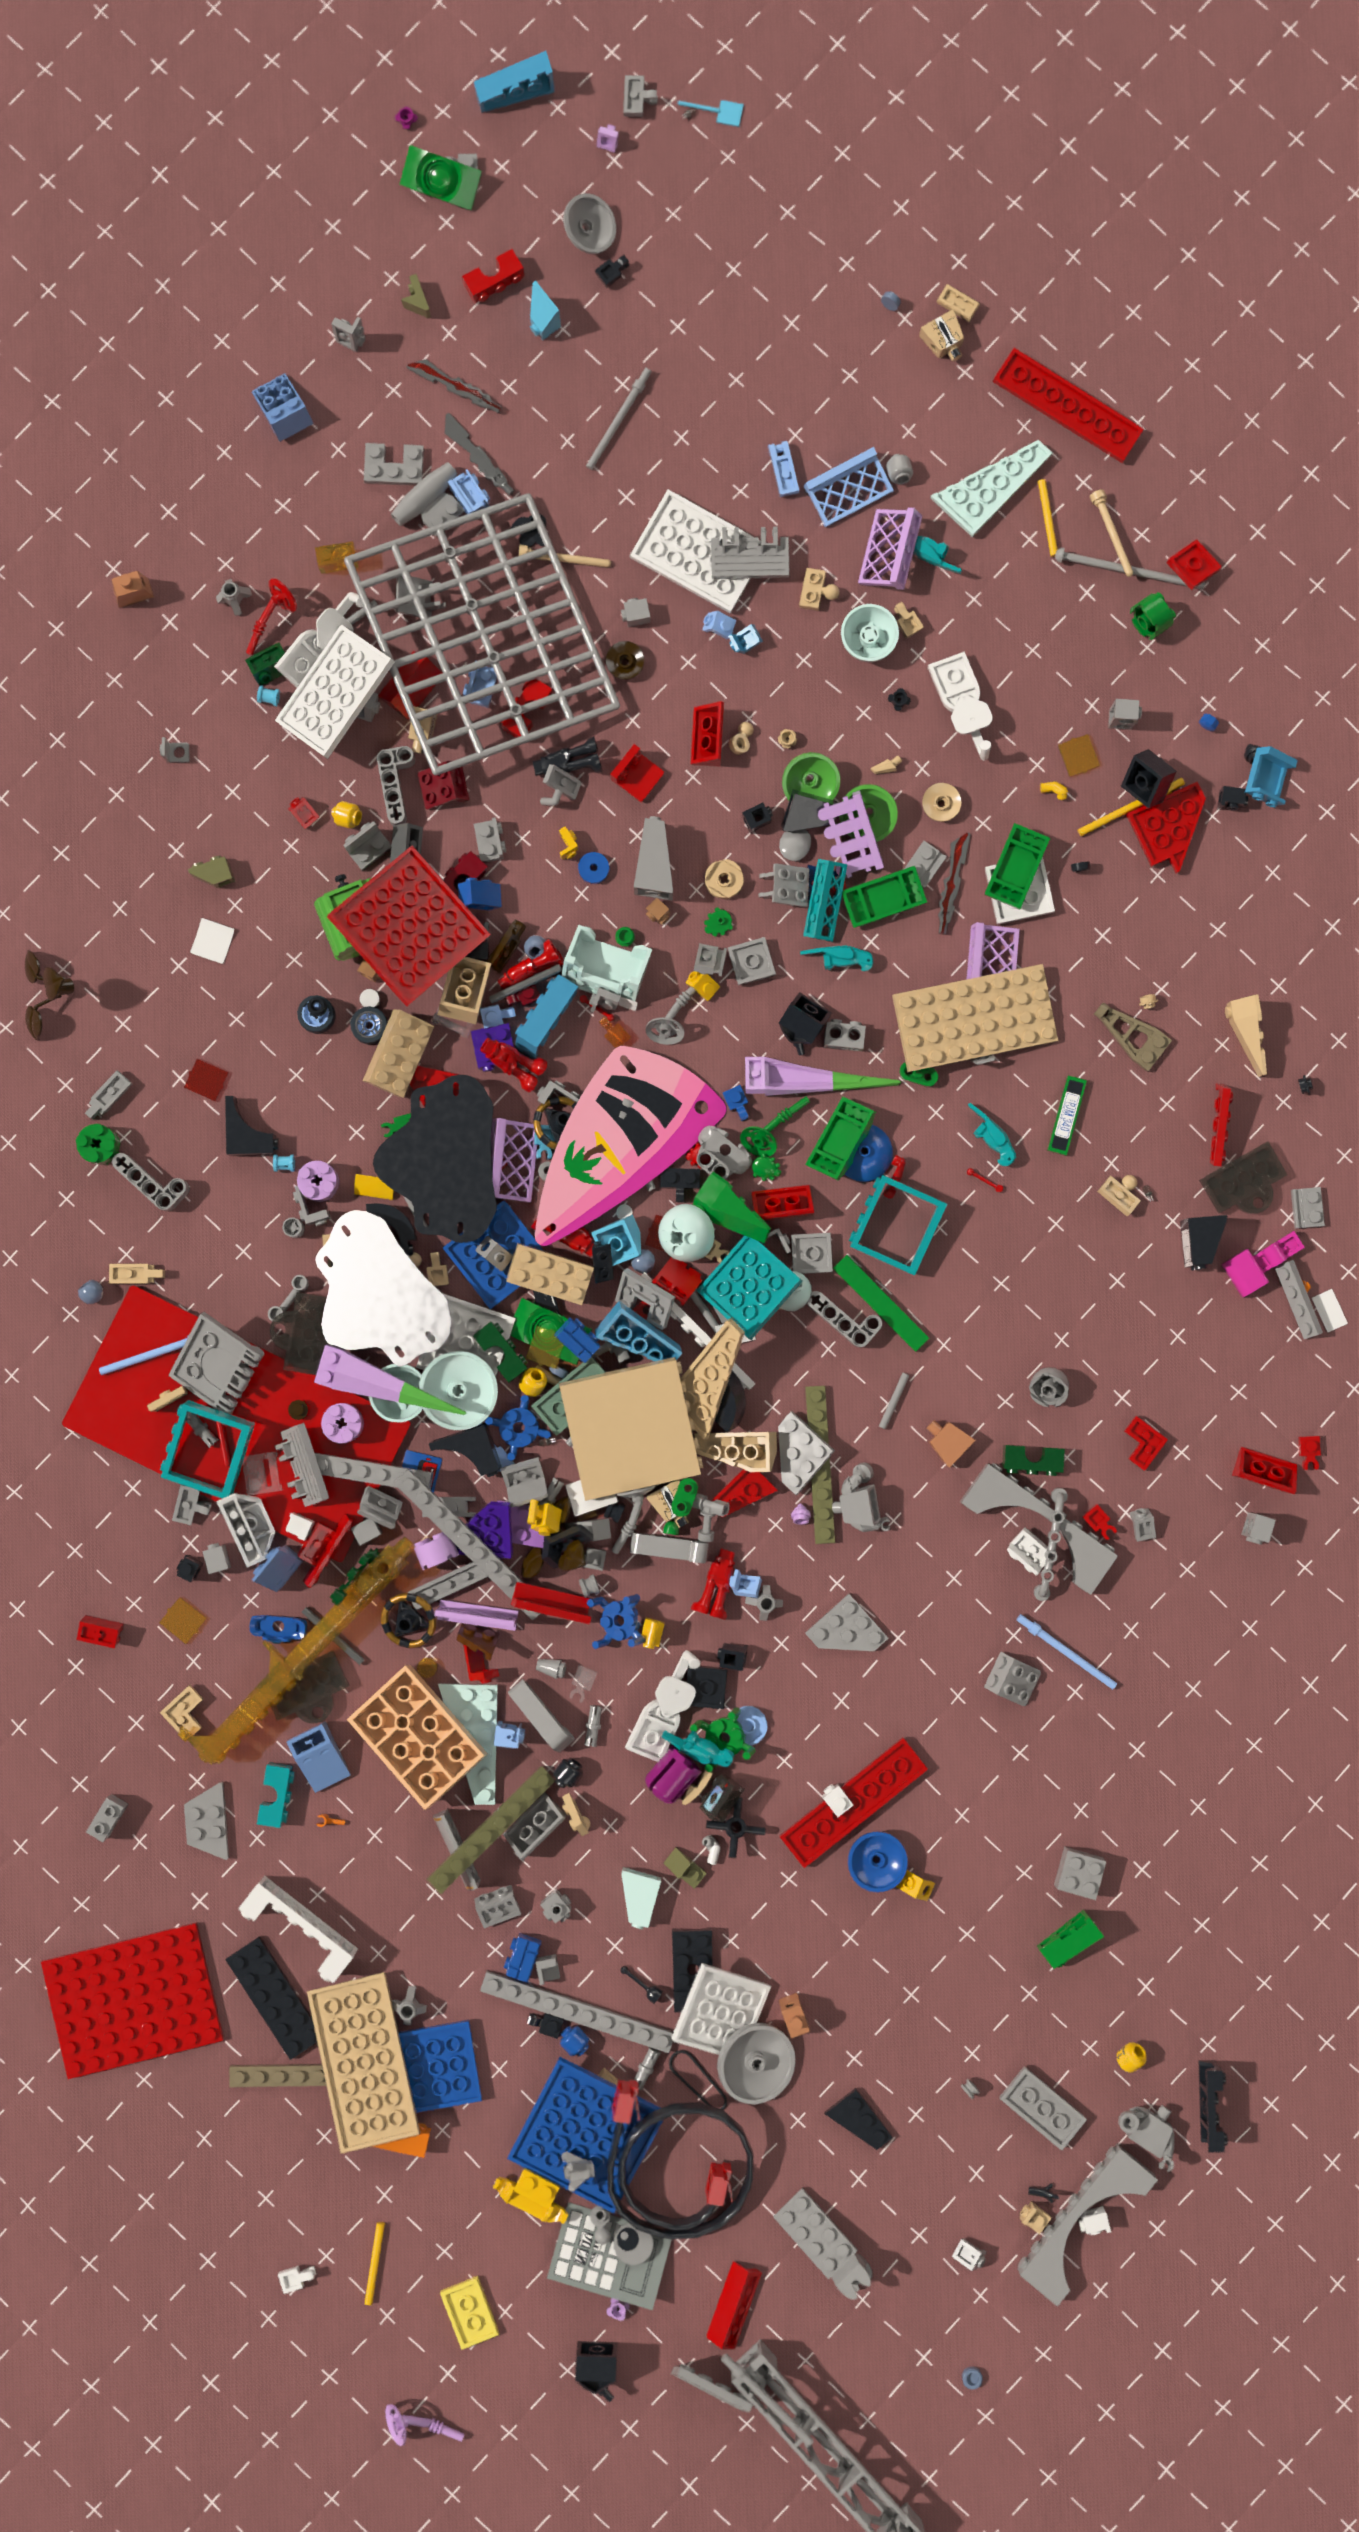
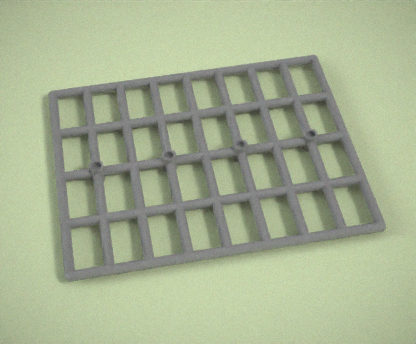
(493, 656)

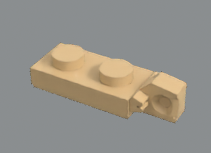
(133, 1273)

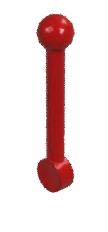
(584, 999)
(998, 1188)

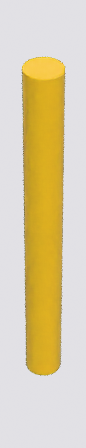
(1047, 517)
(374, 2263)

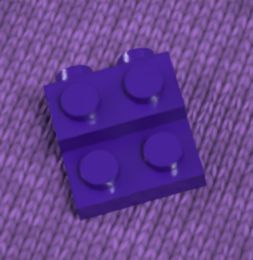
(500, 1032)

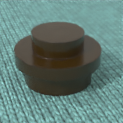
(298, 1409)

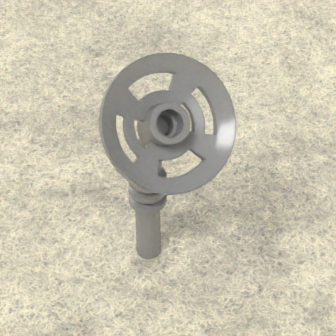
(665, 1025)
(637, 1496)

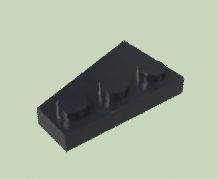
(858, 2118)

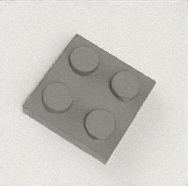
(751, 961)
(811, 1253)

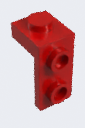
(476, 1667)

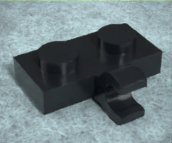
(680, 1179)

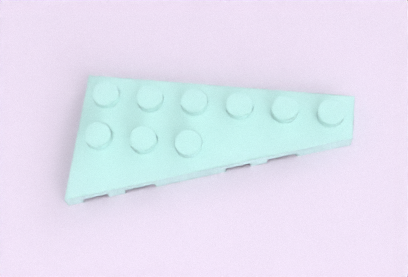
(987, 490)
(477, 1710)

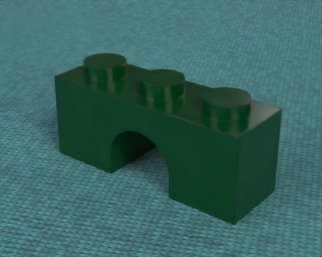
(492, 1336)
(1015, 1459)

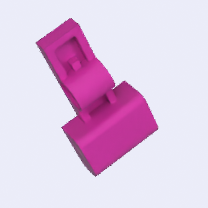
(1248, 1270)

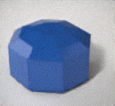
(1208, 722)

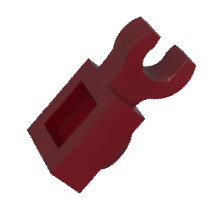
(525, 996)

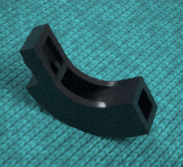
(398, 1221)
(732, 1404)

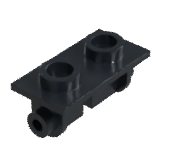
(602, 1262)

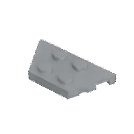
(207, 1822)

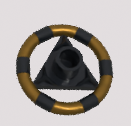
(556, 1120)
(408, 1620)

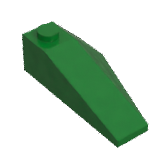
(728, 1210)

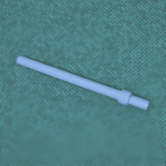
(142, 1357)
(1035, 1629)

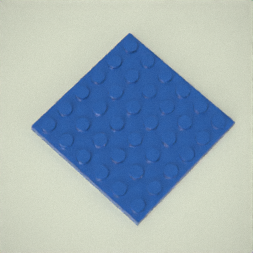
(578, 2119)

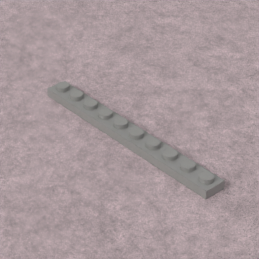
(460, 1534)
(577, 2011)

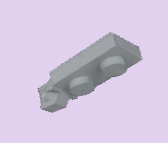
(108, 1094)

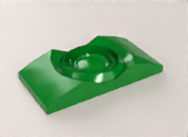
(440, 177)
(1017, 866)
(884, 897)
(841, 1139)
(531, 1315)

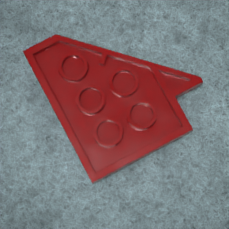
(1169, 826)

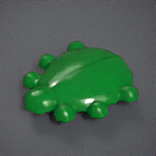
(718, 922)
(766, 1167)

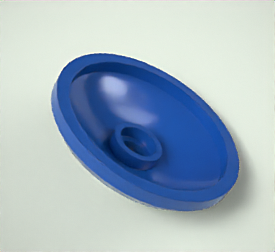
(878, 1159)
(883, 1874)

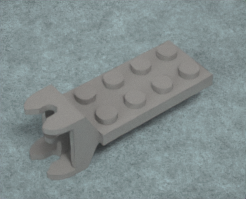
(824, 2243)

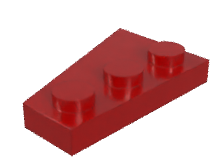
(744, 1490)

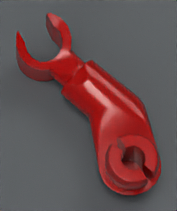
(900, 1163)

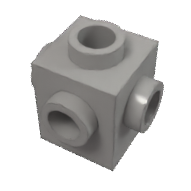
(556, 1899)

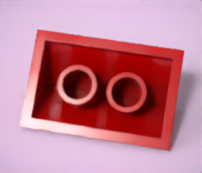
(410, 674)
(707, 734)
(783, 1202)
(1266, 1470)

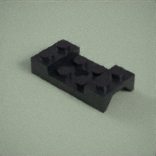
(688, 1948)
(1211, 2080)

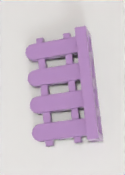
(849, 826)

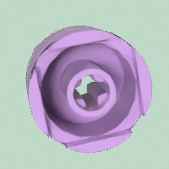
(309, 1174)
(331, 1425)
(435, 1551)

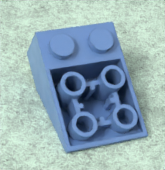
(282, 407)
(278, 1568)
(318, 1757)

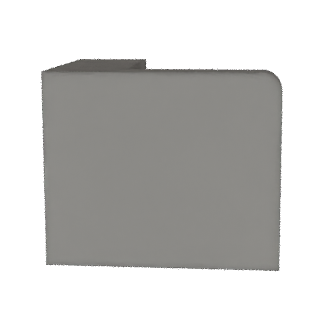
(366, 1531)
(547, 1968)

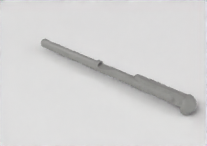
(1061, 555)

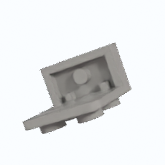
(524, 1482)
(1012, 1679)

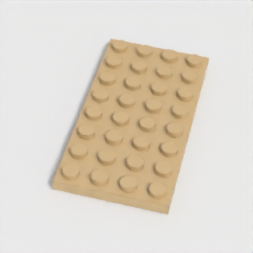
(975, 1017)
(363, 2062)

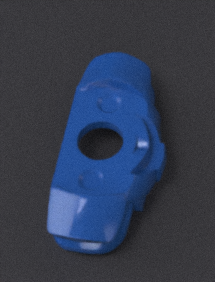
(263, 1626)

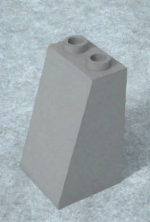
(653, 866)

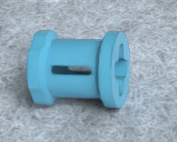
(268, 696)
(284, 1163)

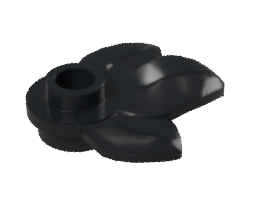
(531, 537)

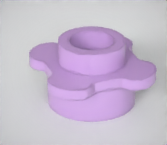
(617, 2314)

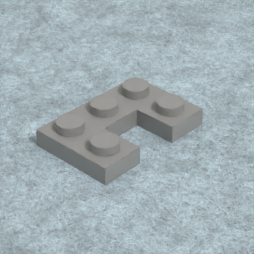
(405, 473)
(635, 1286)

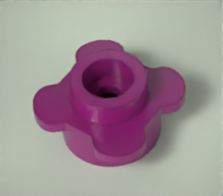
(406, 112)

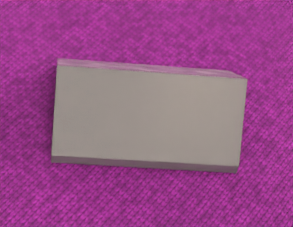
(534, 1826)

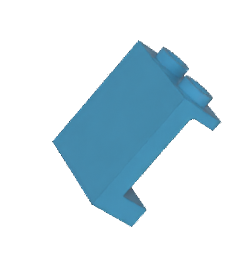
(1268, 775)

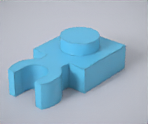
(546, 1130)

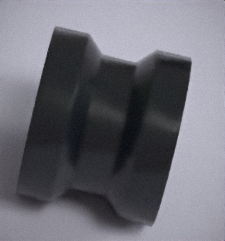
(614, 1511)

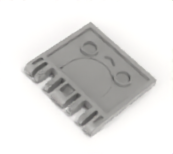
(213, 1364)

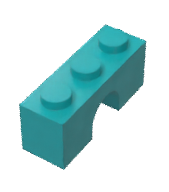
(279, 1777)

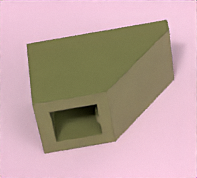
(215, 872)

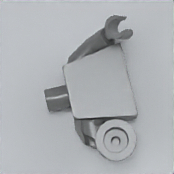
(860, 1504)
(1150, 2132)

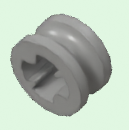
(970, 2089)

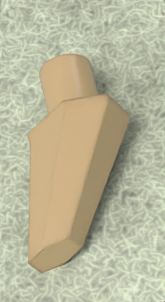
(886, 766)

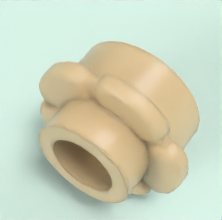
(792, 738)
(1148, 1001)

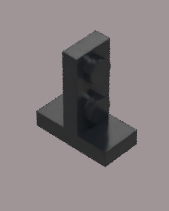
(556, 1543)

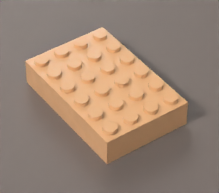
(417, 1736)

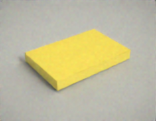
(469, 2312)

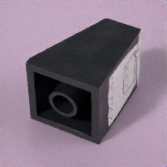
(1201, 1240)

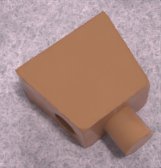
(131, 588)
(948, 1442)
(794, 2015)

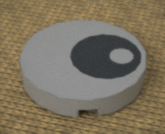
(632, 2245)

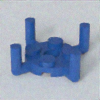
(507, 1423)
(610, 1622)

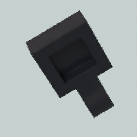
(610, 272)
(549, 2024)

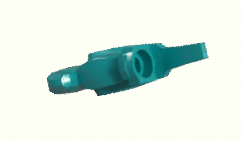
(933, 553)
(843, 957)
(994, 1137)
(700, 1749)

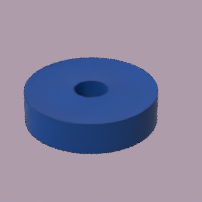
(587, 861)

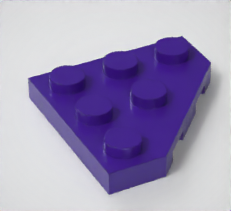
(493, 1528)

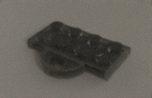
(1245, 1180)
(302, 1335)
(320, 1681)

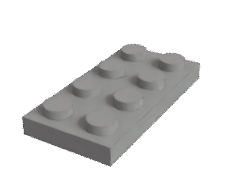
(1043, 2108)
(705, 2384)

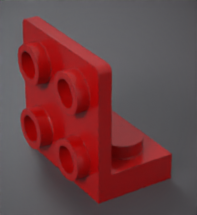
(636, 774)

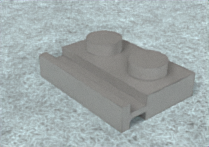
(927, 862)
(709, 959)
(1307, 1207)
(380, 1507)

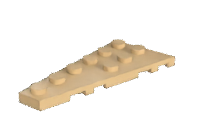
(709, 1376)

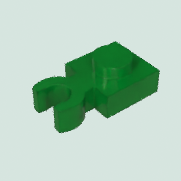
(399, 1122)

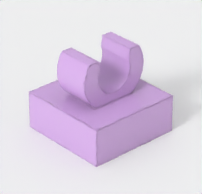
(607, 138)

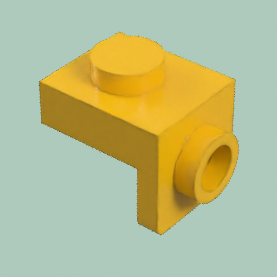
(569, 839)
(702, 984)

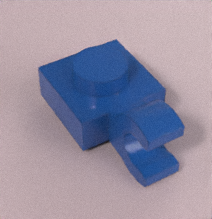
(736, 1099)

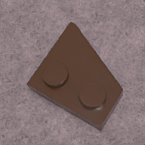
(478, 1638)

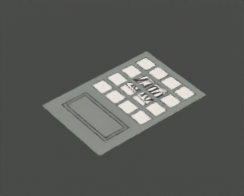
(596, 2268)

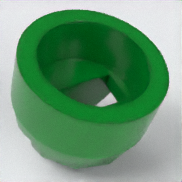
(671, 1528)

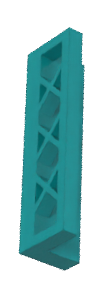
(821, 899)

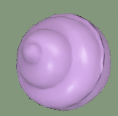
(800, 1515)

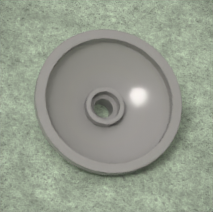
(597, 219)

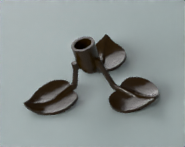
(55, 987)
(571, 1558)

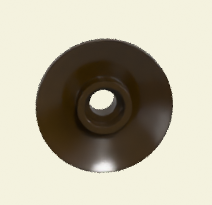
(625, 651)

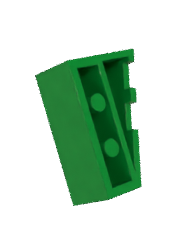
(1070, 1940)

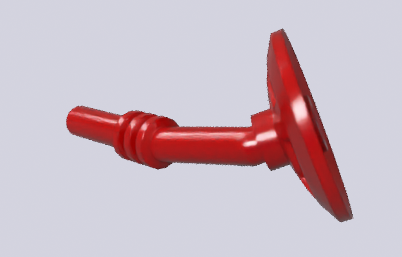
(278, 598)

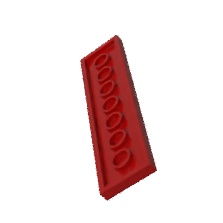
(1068, 405)
(867, 1792)

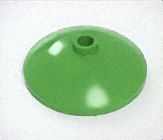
(824, 772)
(883, 807)

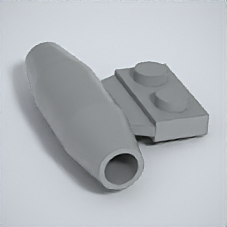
(430, 500)

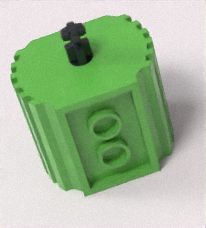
(324, 905)

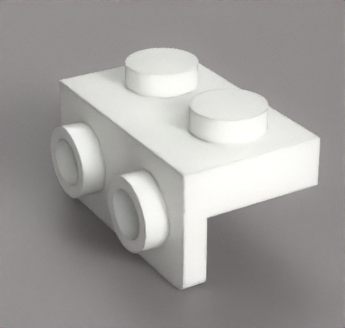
(1029, 1551)

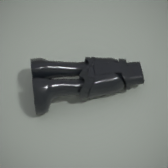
(564, 757)

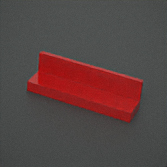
(551, 1602)
(733, 2306)

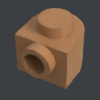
(658, 911)
(367, 971)

